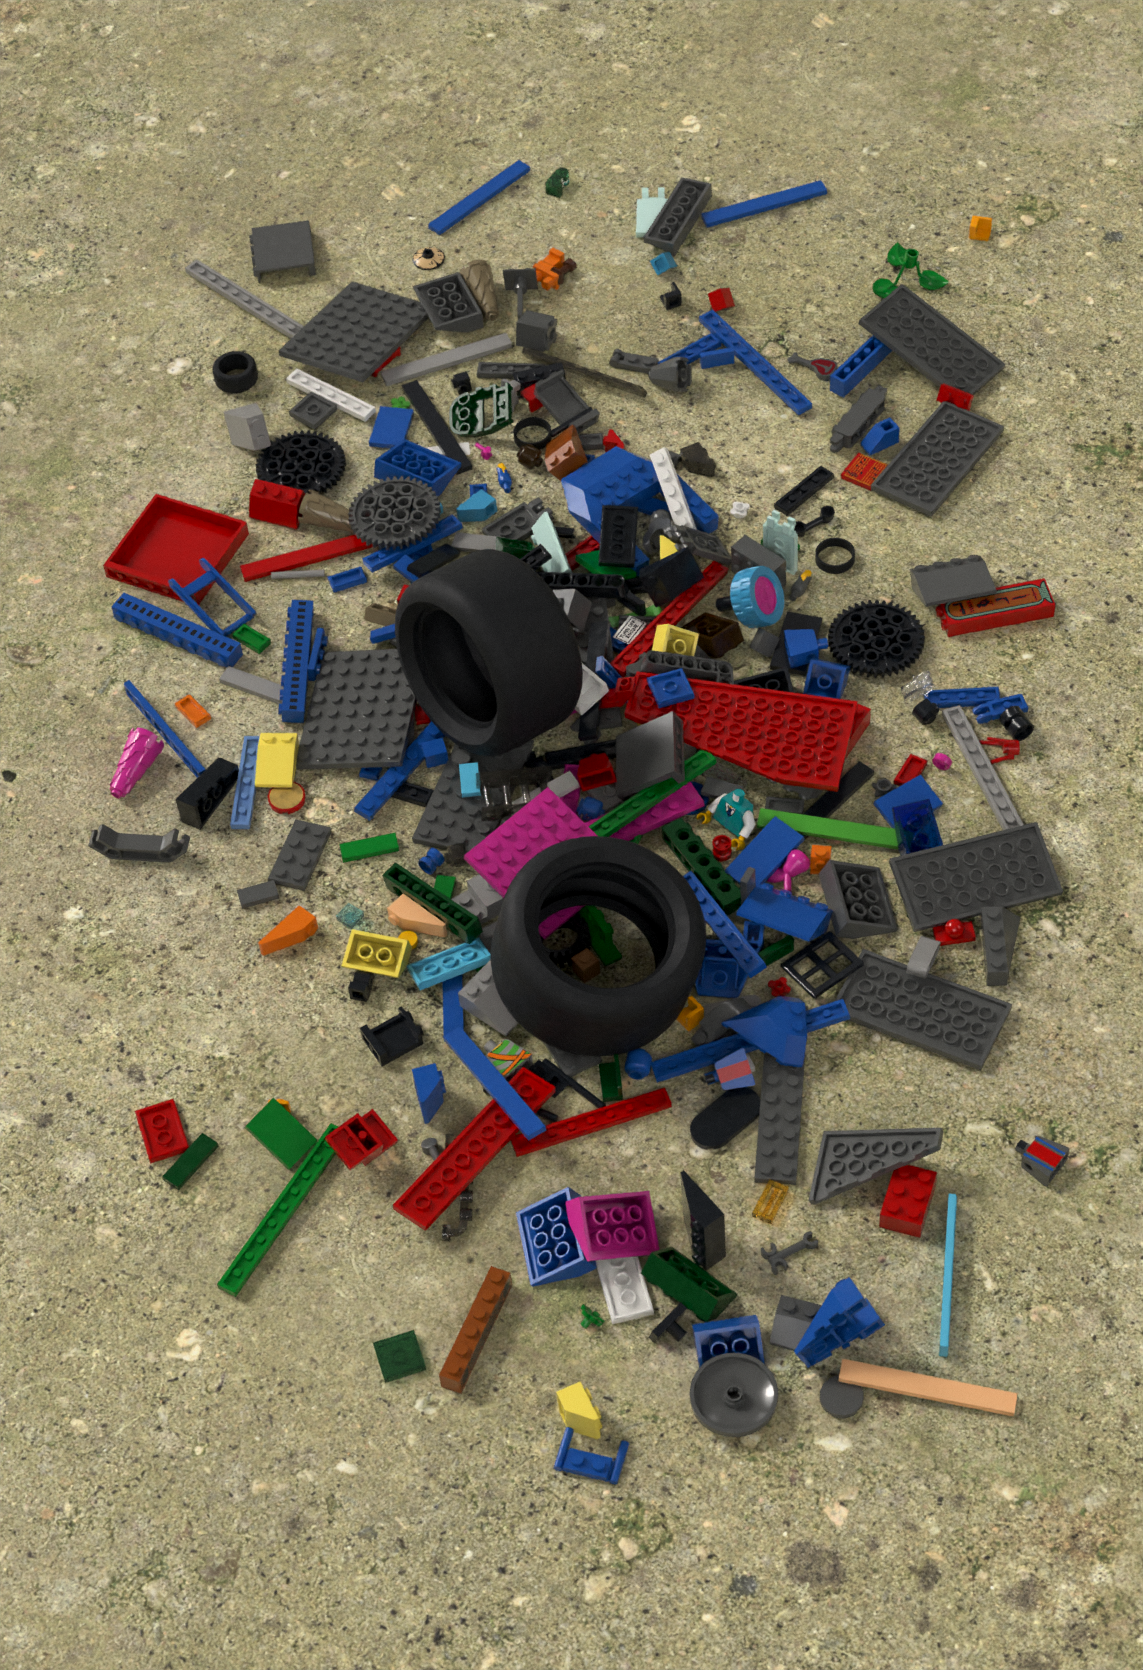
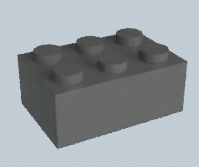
(749, 553)

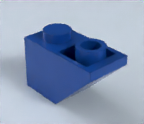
(881, 436)

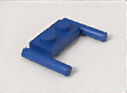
(588, 1463)

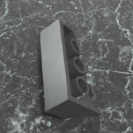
(998, 937)

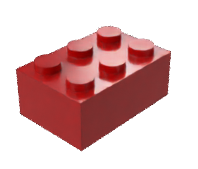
(908, 1200)

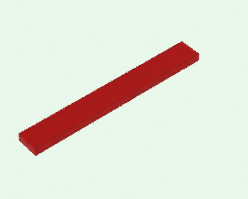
(302, 557)
(593, 1121)

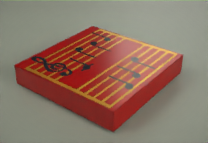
(863, 471)

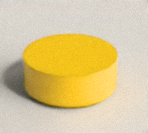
(411, 937)

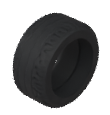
(232, 361)

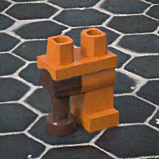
(553, 268)

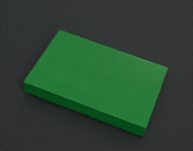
(591, 561)
(280, 1133)

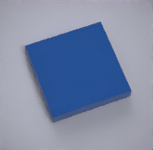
(670, 688)

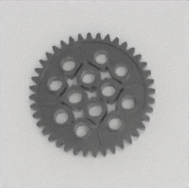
(394, 513)

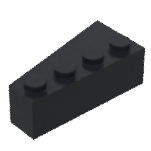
(207, 792)

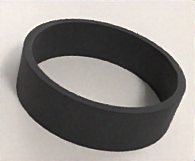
(532, 421)
(835, 569)

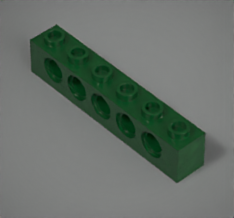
(701, 862)
(456, 918)

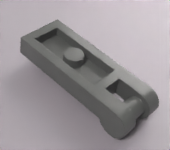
(632, 361)

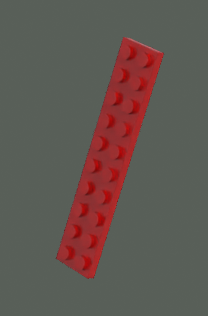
(468, 1154)

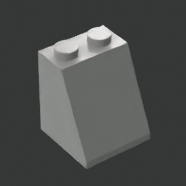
(247, 427)

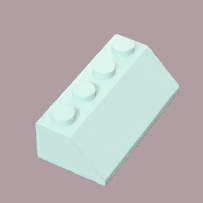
(546, 534)

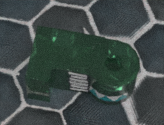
(557, 182)

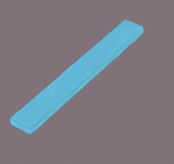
(948, 1275)

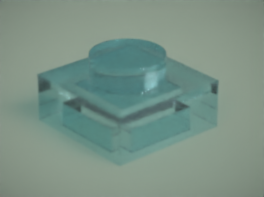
(350, 915)

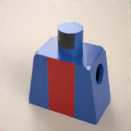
(731, 1070)

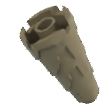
(480, 283)
(323, 512)

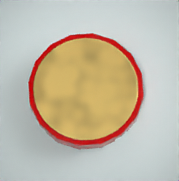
(286, 798)

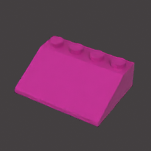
(613, 1225)

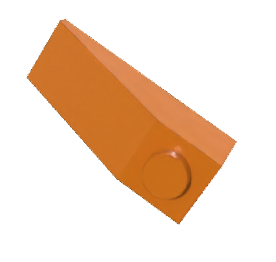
(290, 931)

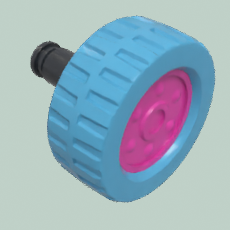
(754, 597)

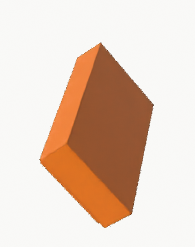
(192, 711)

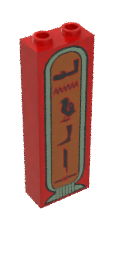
(1007, 607)

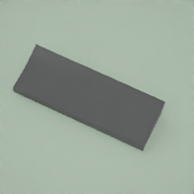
(679, 215)

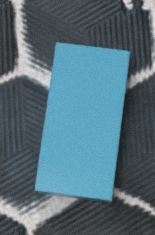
(468, 778)

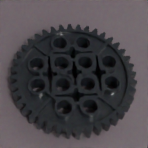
(302, 462)
(876, 638)

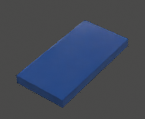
(766, 851)

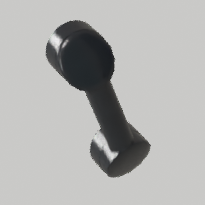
(826, 516)

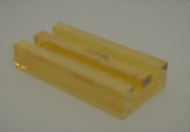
(763, 1216)

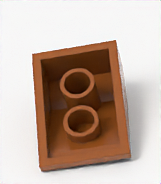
(564, 453)

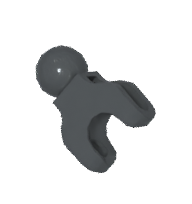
(659, 526)

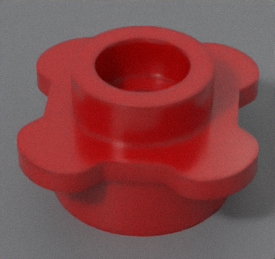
(779, 991)

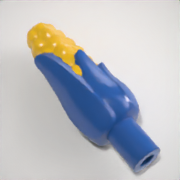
(504, 478)

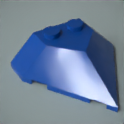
(775, 1028)

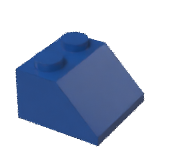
(826, 679)
(429, 1089)

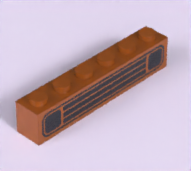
(475, 1330)

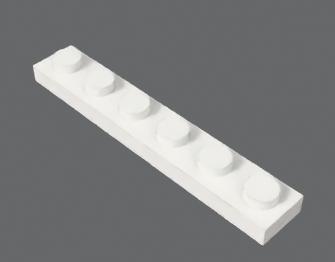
(340, 398)
(672, 488)

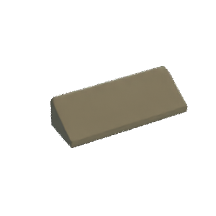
(380, 614)

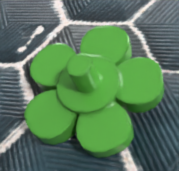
(400, 403)

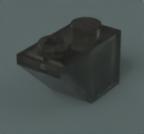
(696, 460)

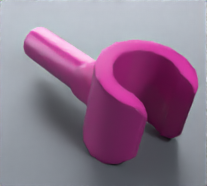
(485, 451)

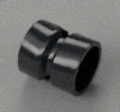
(1016, 723)

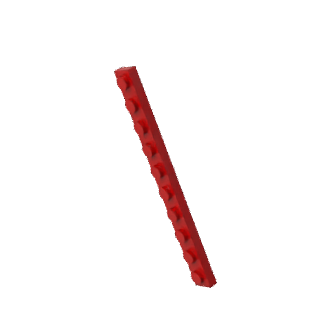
(670, 615)

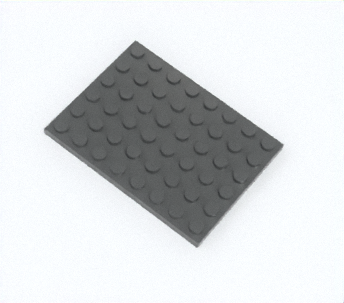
(356, 331)
(358, 712)

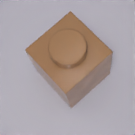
(585, 965)

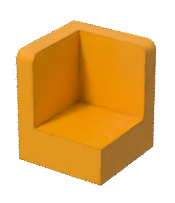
(980, 228)
(692, 1014)

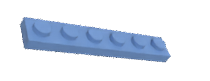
(245, 786)

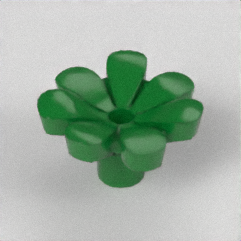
(590, 1317)

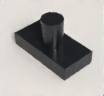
(670, 1325)

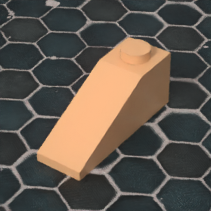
(413, 917)

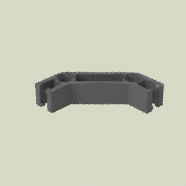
(138, 846)

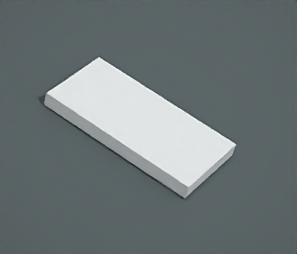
(624, 1289)

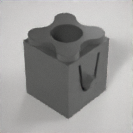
(536, 331)
(575, 606)

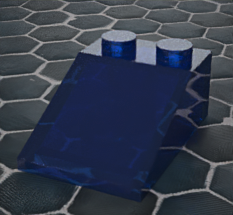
(916, 827)

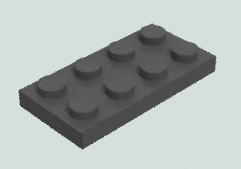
(300, 855)

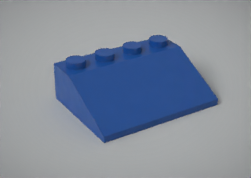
(416, 462)
(786, 912)
(549, 1242)

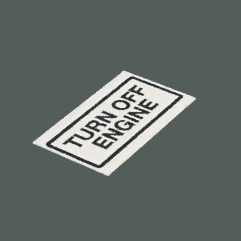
(629, 630)

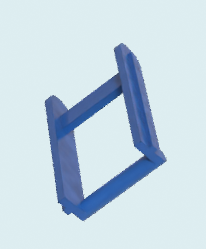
(201, 582)

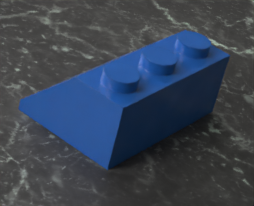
(728, 1336)

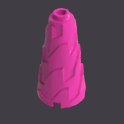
(138, 755)

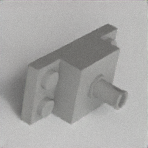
(480, 899)

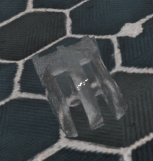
(917, 687)

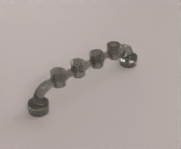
(465, 1212)

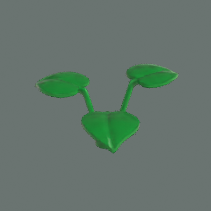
(907, 258)

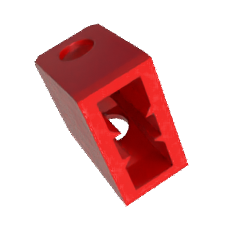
(595, 772)

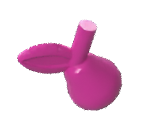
(794, 865)

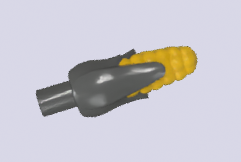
(800, 585)

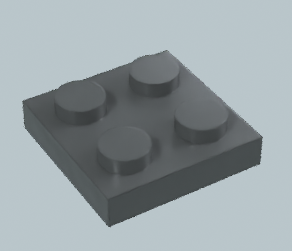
(313, 410)

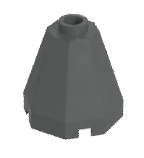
(672, 374)

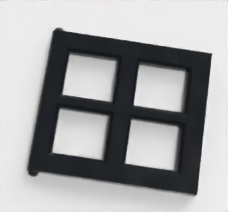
(834, 977)

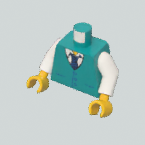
(734, 814)

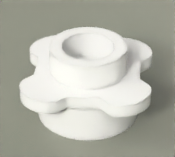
(739, 509)

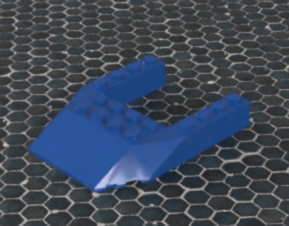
(624, 480)

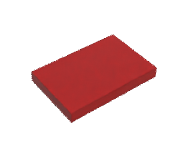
(162, 1130)

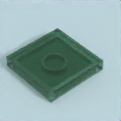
(399, 1356)

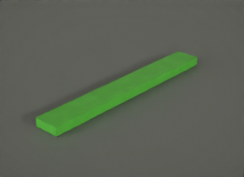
(832, 828)

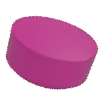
(942, 761)

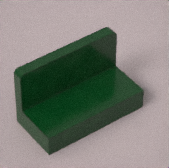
(611, 1081)

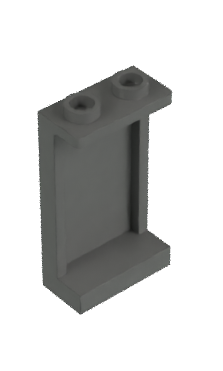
(564, 402)

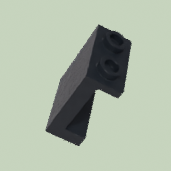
(393, 1037)

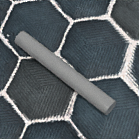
(297, 574)

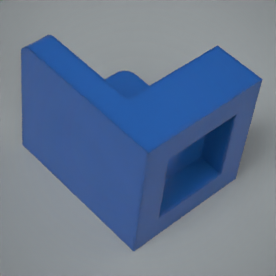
(435, 752)

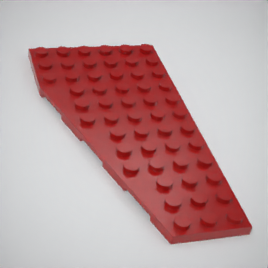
(766, 731)

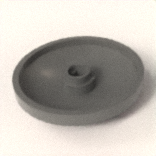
(733, 1395)

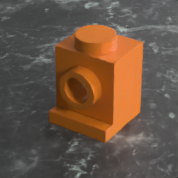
(819, 857)

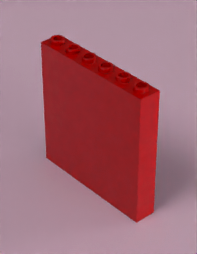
(170, 542)

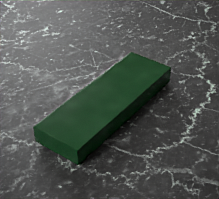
(190, 1161)

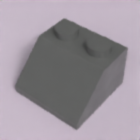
(792, 1321)

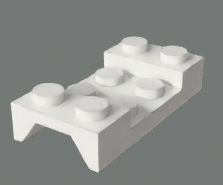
(592, 690)

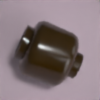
(529, 456)

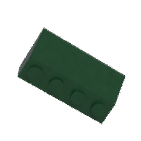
(688, 1283)

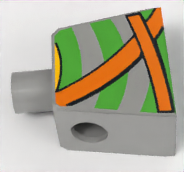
(508, 1057)

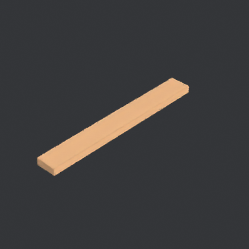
(928, 1387)

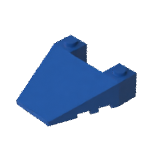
(720, 971)
(839, 1320)

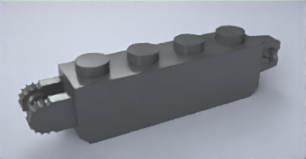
(858, 419)

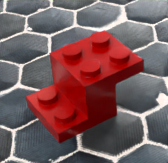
(361, 1139)

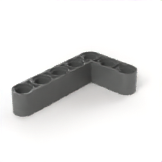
(693, 667)

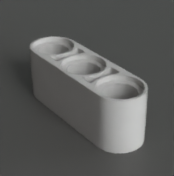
(923, 957)

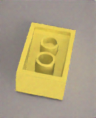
(276, 759)

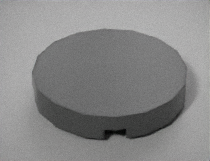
(840, 1398)

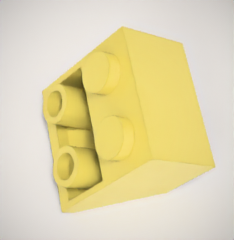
(578, 1412)

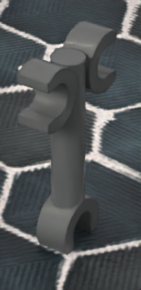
(777, 1258)

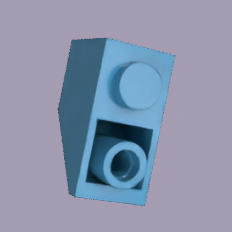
(477, 507)

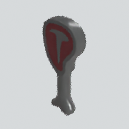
(822, 367)

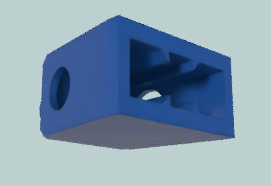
(802, 646)

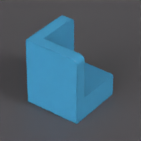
(663, 263)

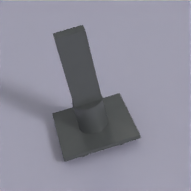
(520, 281)

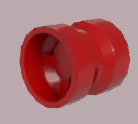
(722, 848)

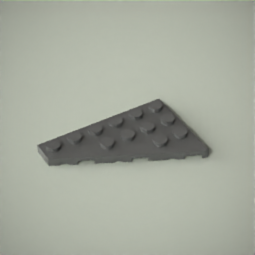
(860, 1156)

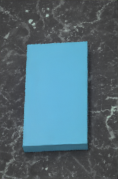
(449, 964)

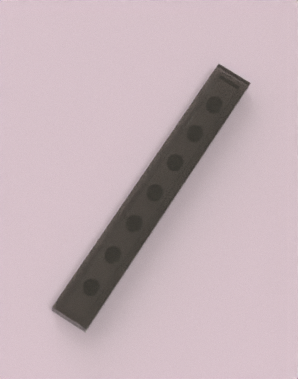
(585, 372)

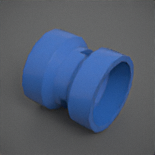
(431, 861)

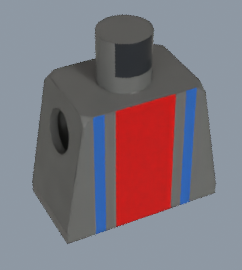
(1042, 1158)

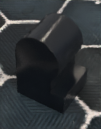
(361, 983)

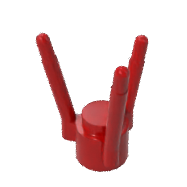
(1009, 747)

